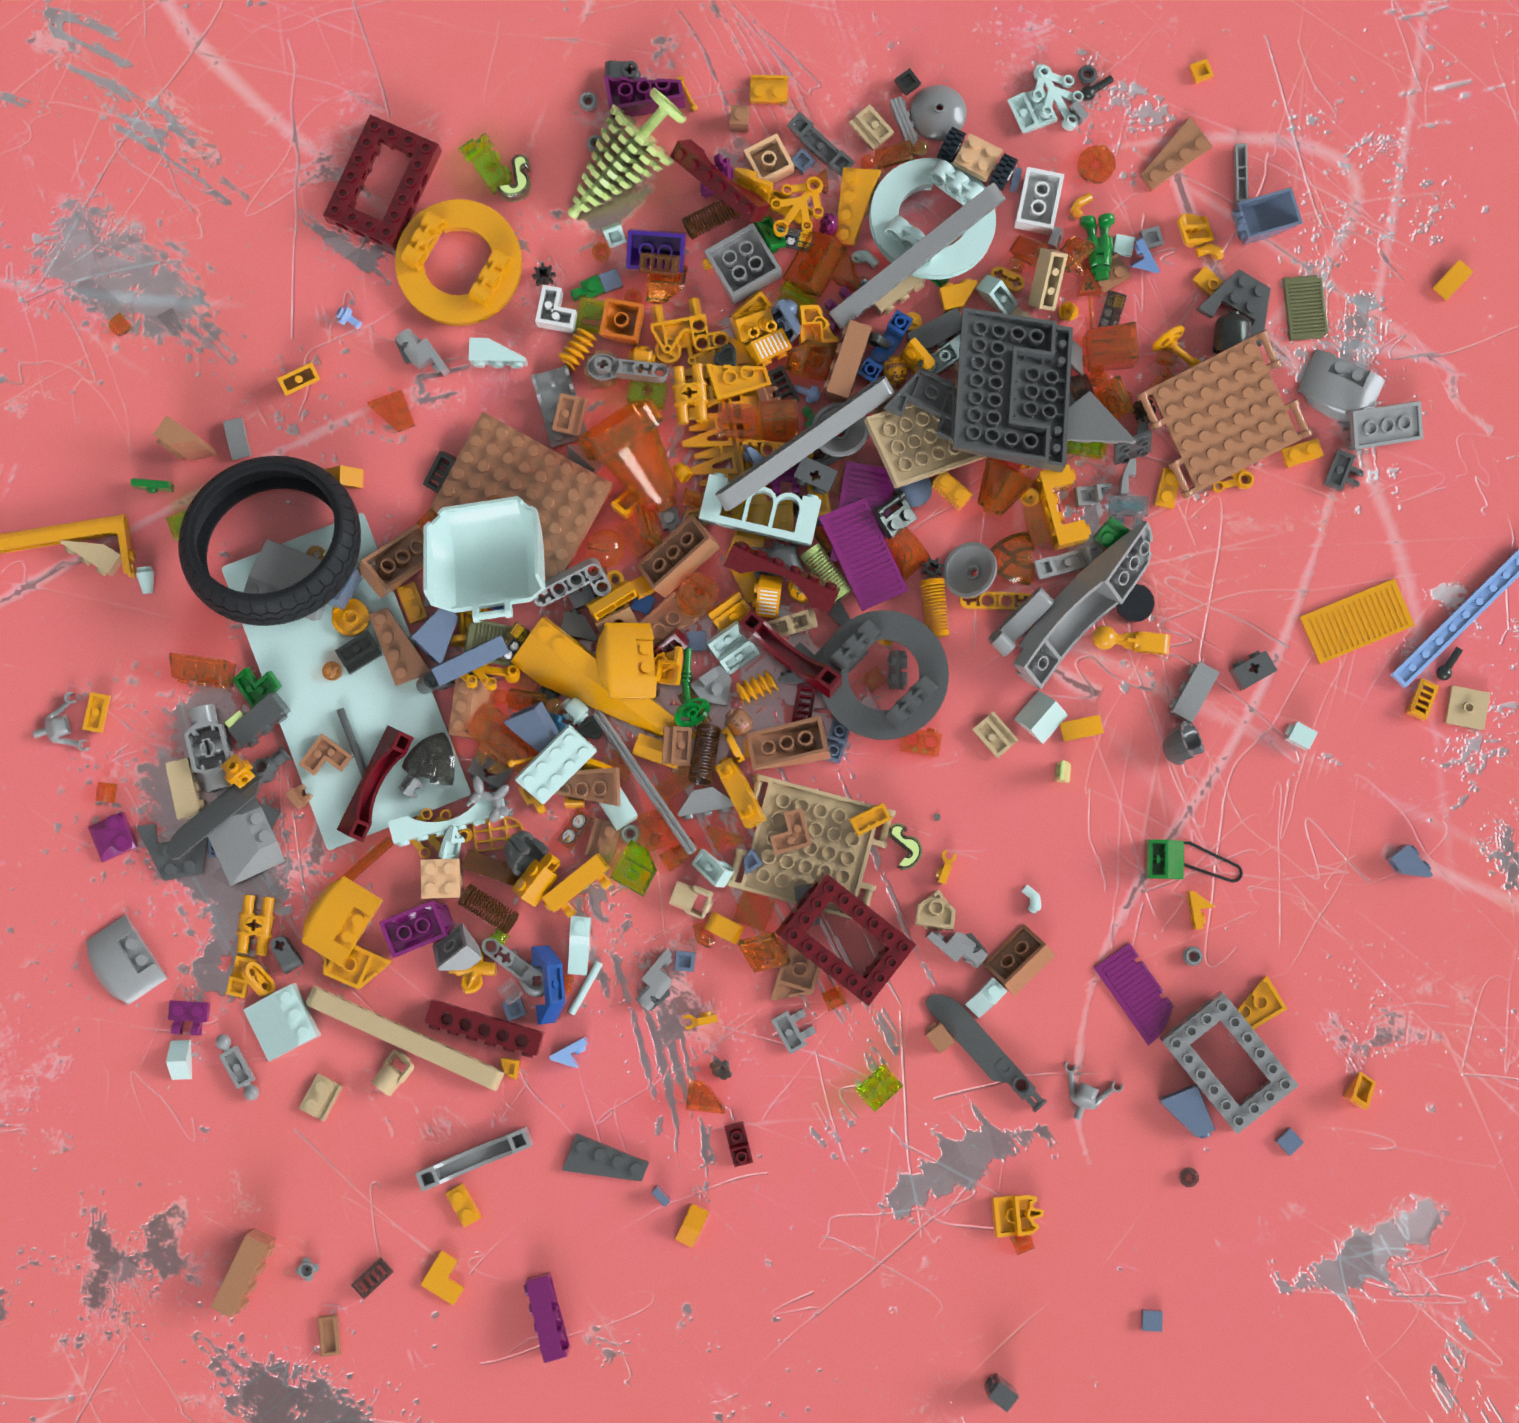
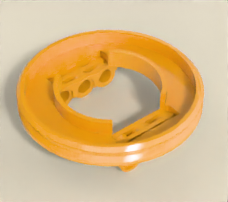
(496, 280)

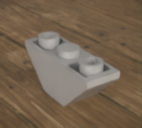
(705, 802)

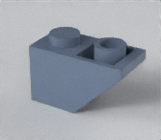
(1407, 862)

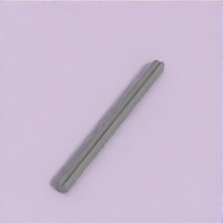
(645, 783)

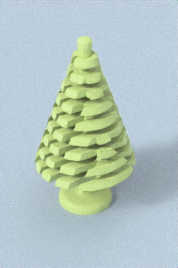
(633, 144)

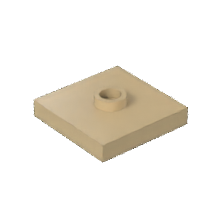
(1467, 708)

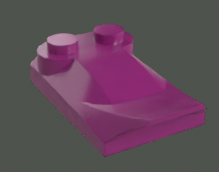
(416, 927)

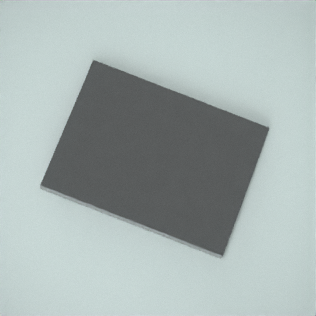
(1013, 388)

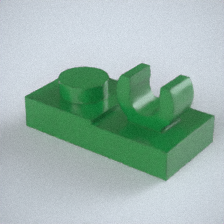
(765, 229)

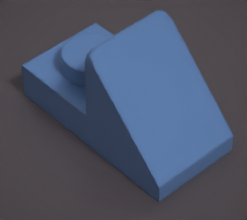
(1147, 261)

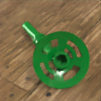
(690, 708)

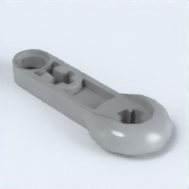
(624, 369)
(519, 967)

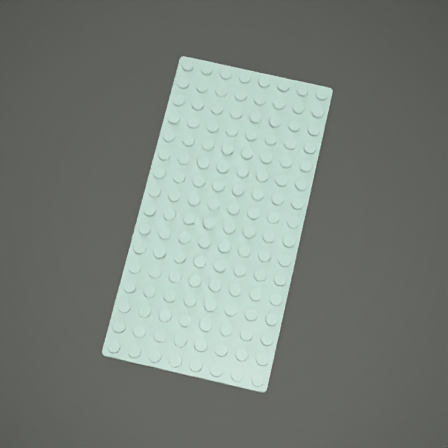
(368, 696)

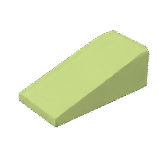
(1062, 771)

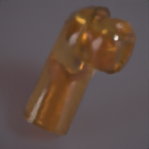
(703, 938)

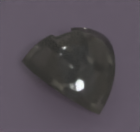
(432, 759)

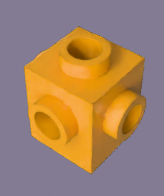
(237, 771)

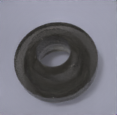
(1194, 1180)

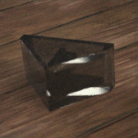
(1080, 386)

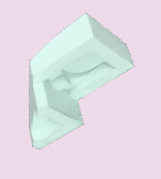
(451, 844)

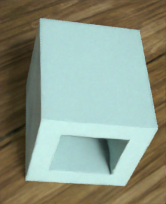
(1300, 735)

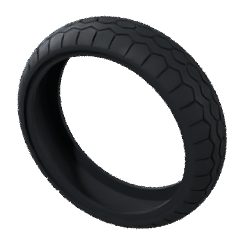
(246, 480)

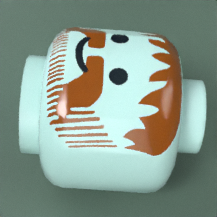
(574, 711)

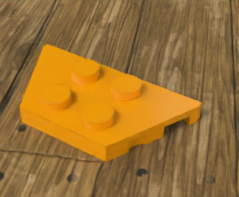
(358, 968)

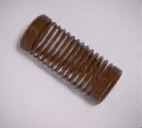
(690, 227)
(709, 735)
(468, 894)

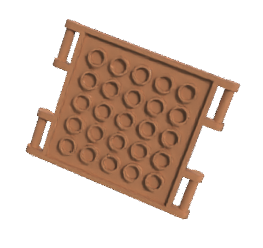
(1224, 414)

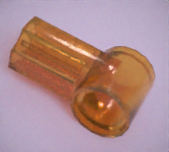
(676, 855)

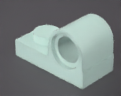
(714, 871)

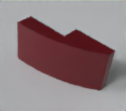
(738, 1144)

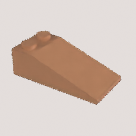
(394, 562)
(789, 744)

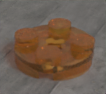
(1102, 155)

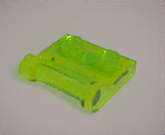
(592, 310)

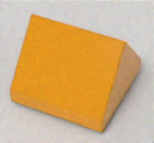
(574, 803)

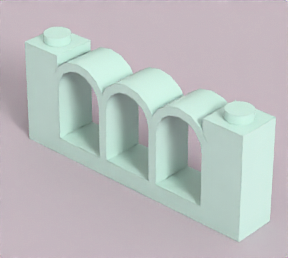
(805, 526)

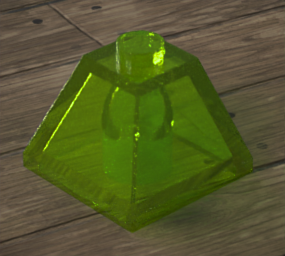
(635, 868)

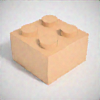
(769, 159)
(441, 878)

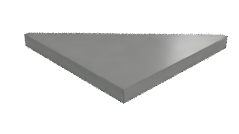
(1094, 423)

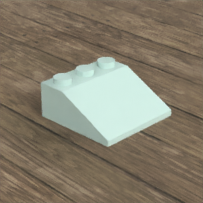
(282, 1021)

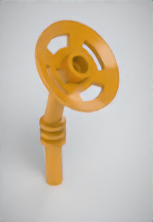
(1170, 341)

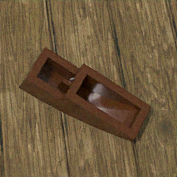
(489, 867)

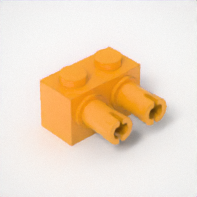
(753, 324)

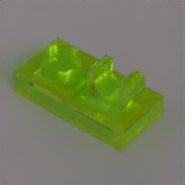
(796, 294)

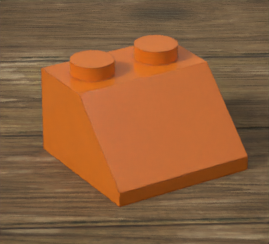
(622, 321)

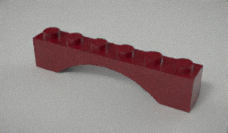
(740, 199)
(819, 593)
(813, 672)
(358, 814)

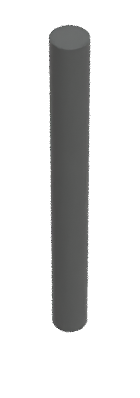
(352, 741)

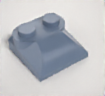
(785, 316)

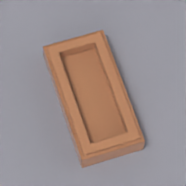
(329, 1335)

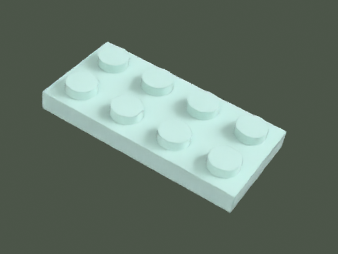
(555, 764)

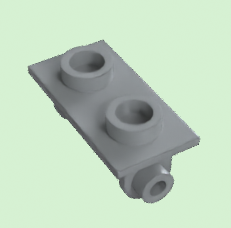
(897, 660)

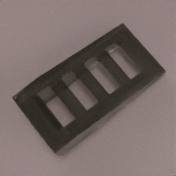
(358, 1288)

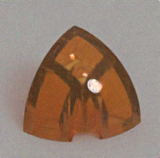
(1015, 558)

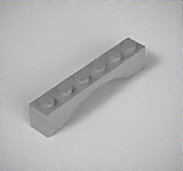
(474, 1158)

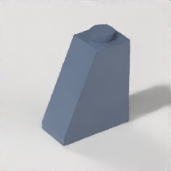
(533, 726)
(1189, 1110)

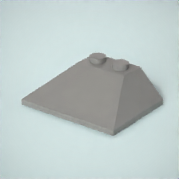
(246, 844)

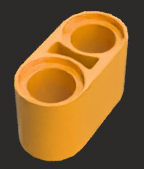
(724, 927)

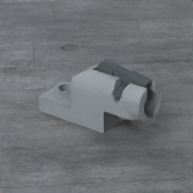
(419, 352)
(960, 946)
(657, 983)

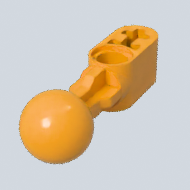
(1143, 642)

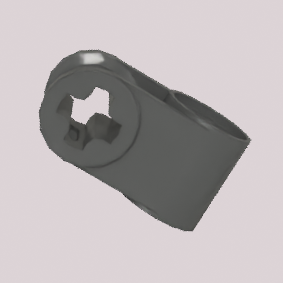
(622, 69)
(423, 688)
(287, 957)

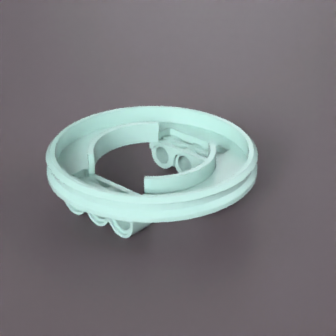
(895, 235)

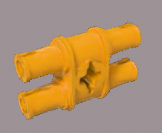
(698, 399)
(245, 930)

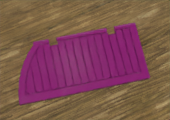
(1136, 992)

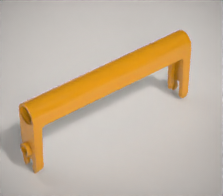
(75, 532)

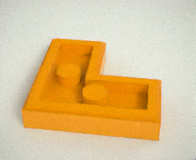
(438, 1279)

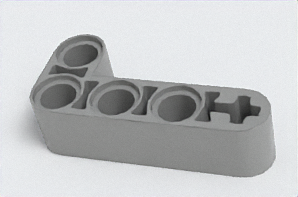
(570, 586)
(1020, 621)

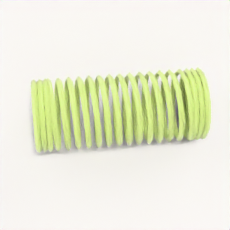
(814, 552)

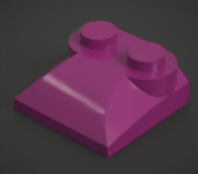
(113, 836)

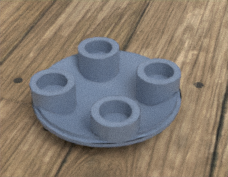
(917, 492)

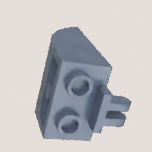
(1266, 216)

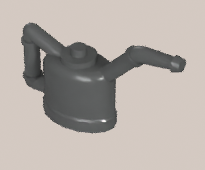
(787, 553)

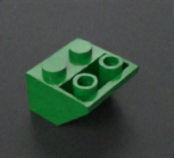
(1164, 859)

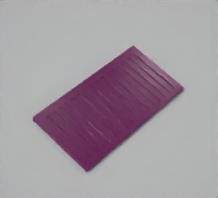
(864, 482)
(863, 554)

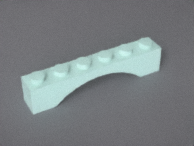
(409, 829)

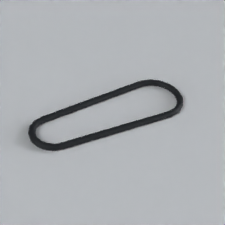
(1217, 856)

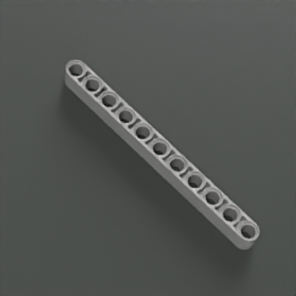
(918, 255)
(805, 443)

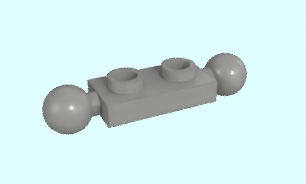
(237, 1067)

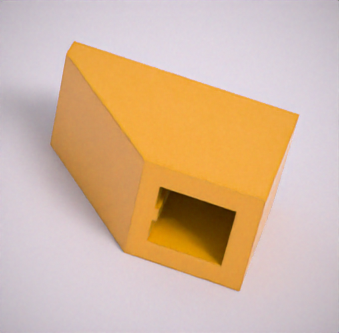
(956, 295)

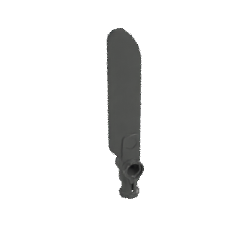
(224, 806)
(981, 1046)

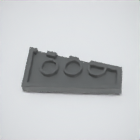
(599, 1159)

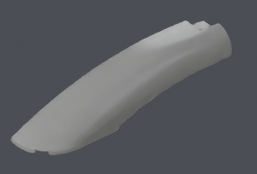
(1083, 604)

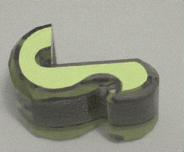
(522, 185)
(908, 843)

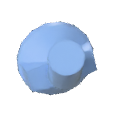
(344, 315)
(811, 394)

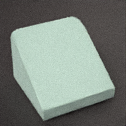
(614, 235)

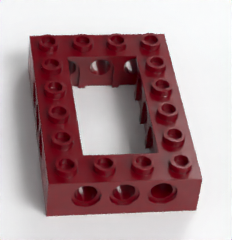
(341, 206)
(808, 909)

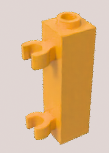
(740, 792)
(576, 883)

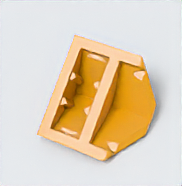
(1194, 230)

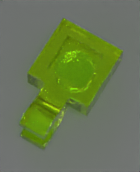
(473, 147)

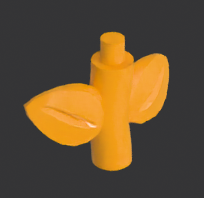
(472, 978)

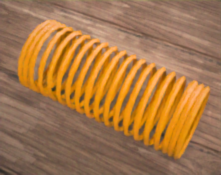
(935, 584)

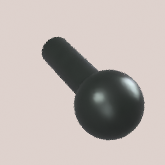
(1090, 91)
(1444, 672)

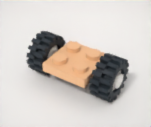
(977, 157)

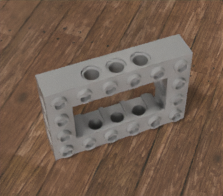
(1200, 1021)

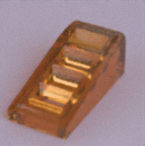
(675, 267)

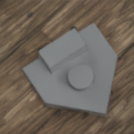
(713, 686)

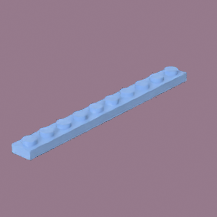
(1458, 621)

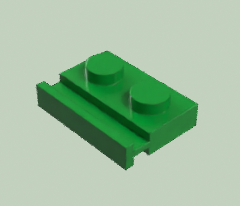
(1110, 532)

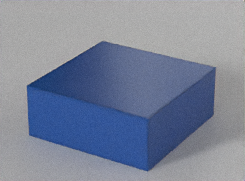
(643, 605)

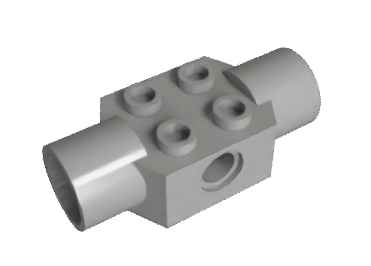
(208, 746)

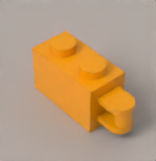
(537, 879)

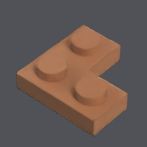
(325, 750)
(797, 834)

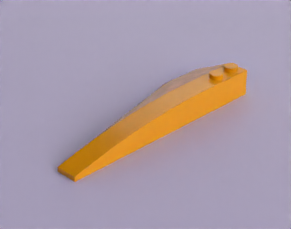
(571, 669)

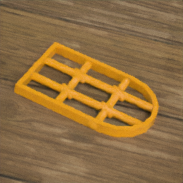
(491, 839)

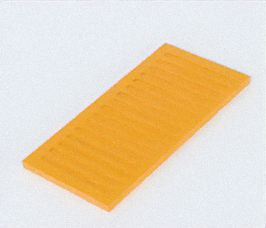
(1357, 621)

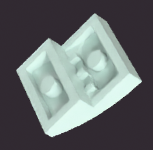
(1028, 112)
(732, 648)

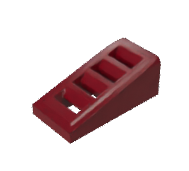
(676, 638)
(809, 688)

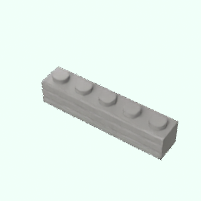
(903, 121)
(1240, 173)

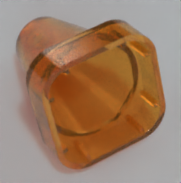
(634, 453)

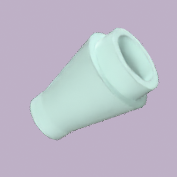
(146, 579)

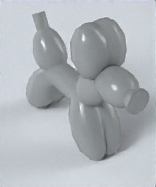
(498, 809)

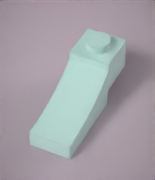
(579, 945)

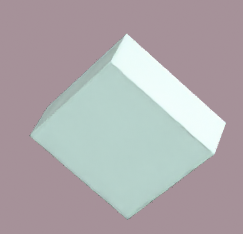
(1123, 245)

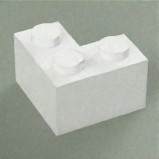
(551, 314)

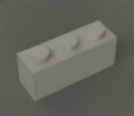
(1193, 692)

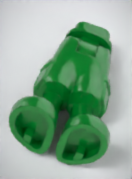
(1100, 257)

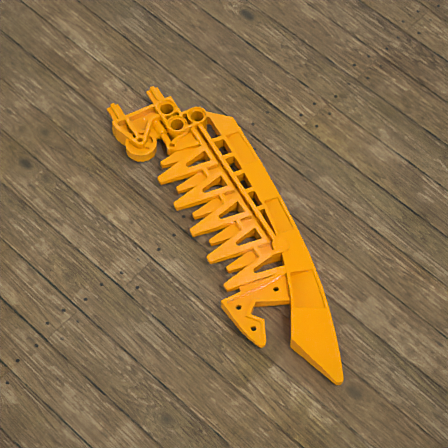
(671, 339)

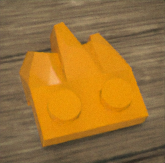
(750, 181)
(1014, 1215)

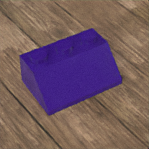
(654, 242)

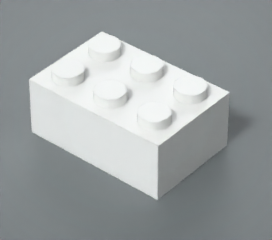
(1039, 201)

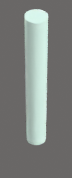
(585, 987)

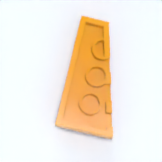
(855, 195)

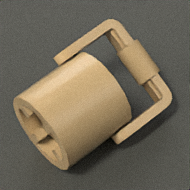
(685, 896)
(389, 1076)

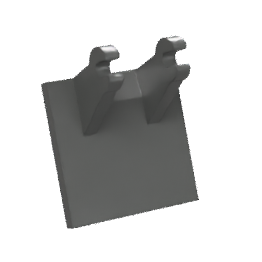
(1125, 451)

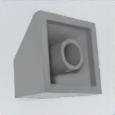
(456, 950)

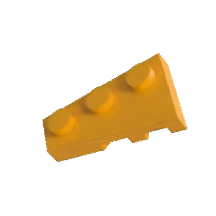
(1262, 1004)

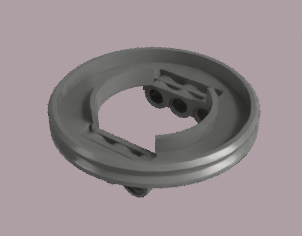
(918, 703)

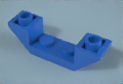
(894, 334)
(553, 984)

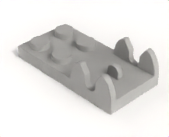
(548, 389)
(1385, 425)

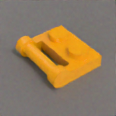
(914, 353)

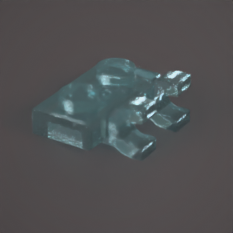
(1129, 506)

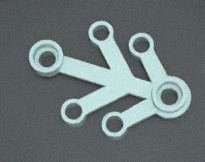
(1056, 94)

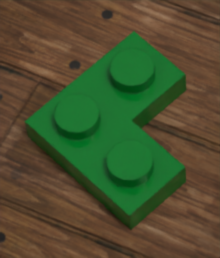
(254, 689)

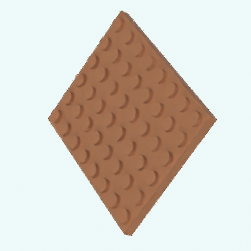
(511, 465)

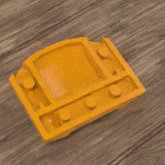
(627, 660)
(339, 919)

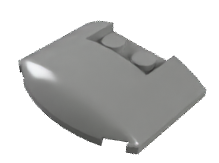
(1338, 386)
(123, 961)

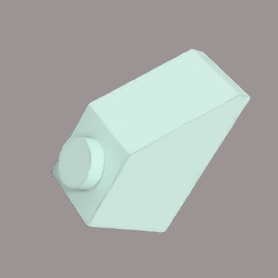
(997, 294)
(986, 997)

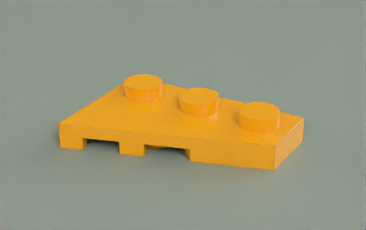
(736, 380)

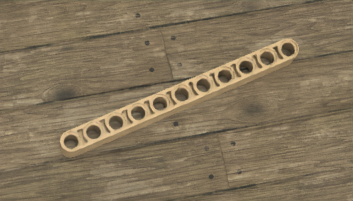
(405, 1038)

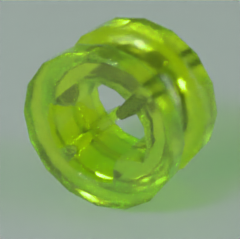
(500, 936)

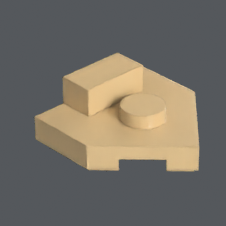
(935, 913)

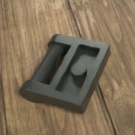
(898, 519)

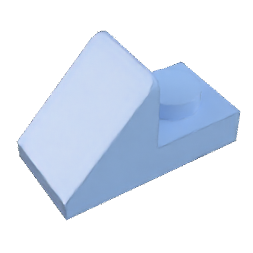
(565, 1055)

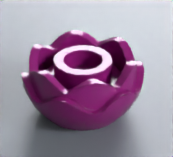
(828, 224)

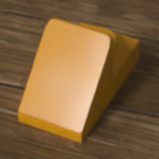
(1195, 903)

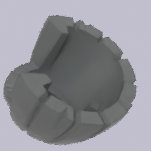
(1182, 743)
(522, 850)

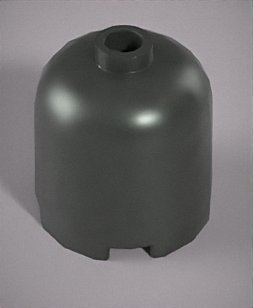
(1230, 330)

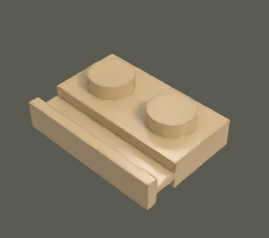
(871, 127)
(995, 734)
(321, 1097)

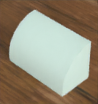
(620, 815)

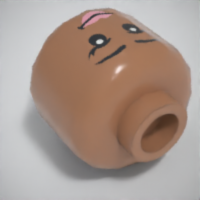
(738, 722)

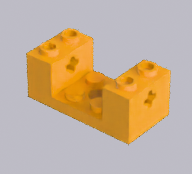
(1065, 535)

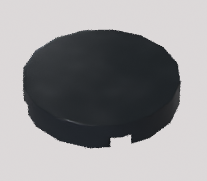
(1137, 605)

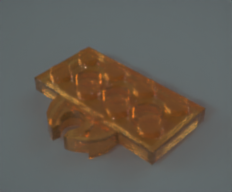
(498, 741)

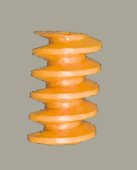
(576, 348)
(756, 686)

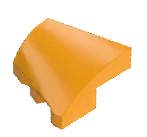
(814, 325)
(669, 667)

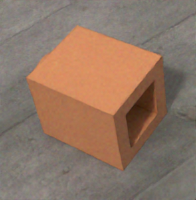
(739, 118)
(939, 1037)

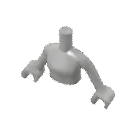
(60, 726)
(1086, 1095)

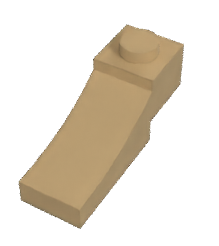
(794, 623)

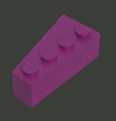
(634, 94)
(547, 1317)

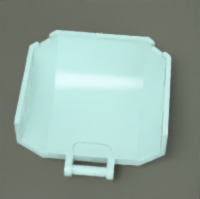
(483, 557)

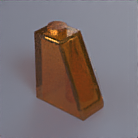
(1001, 486)

